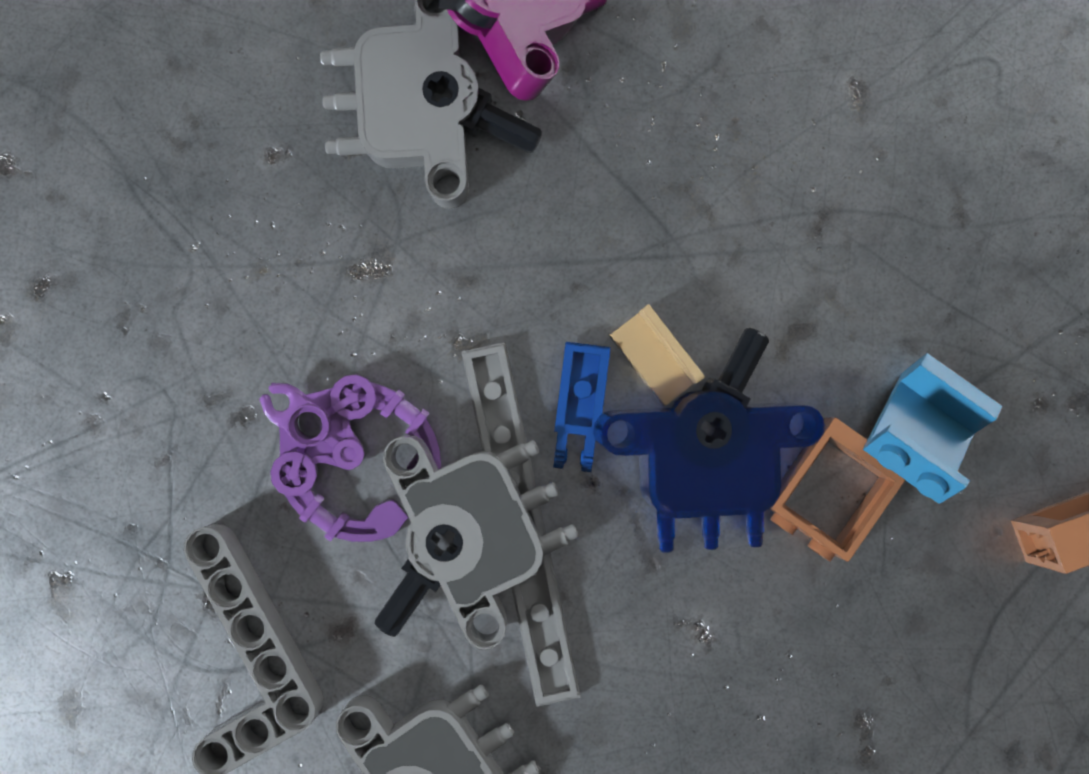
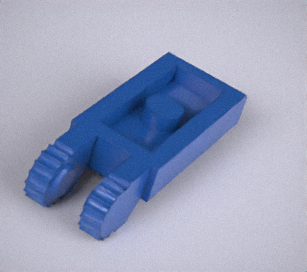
(580, 399)

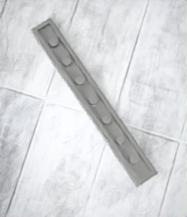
(538, 597)

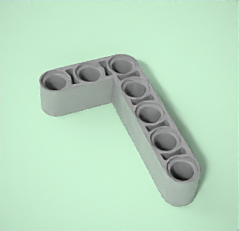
(254, 651)

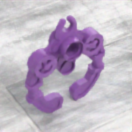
(338, 446)

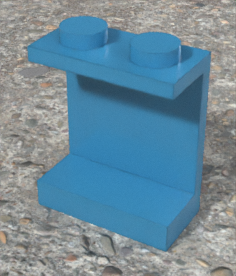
(930, 427)

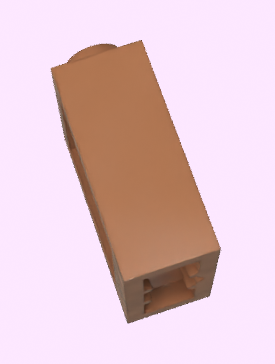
(867, 512)
(1056, 535)

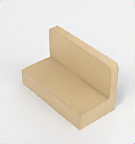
(656, 355)

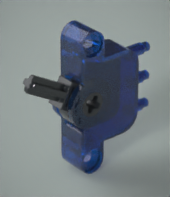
(719, 473)

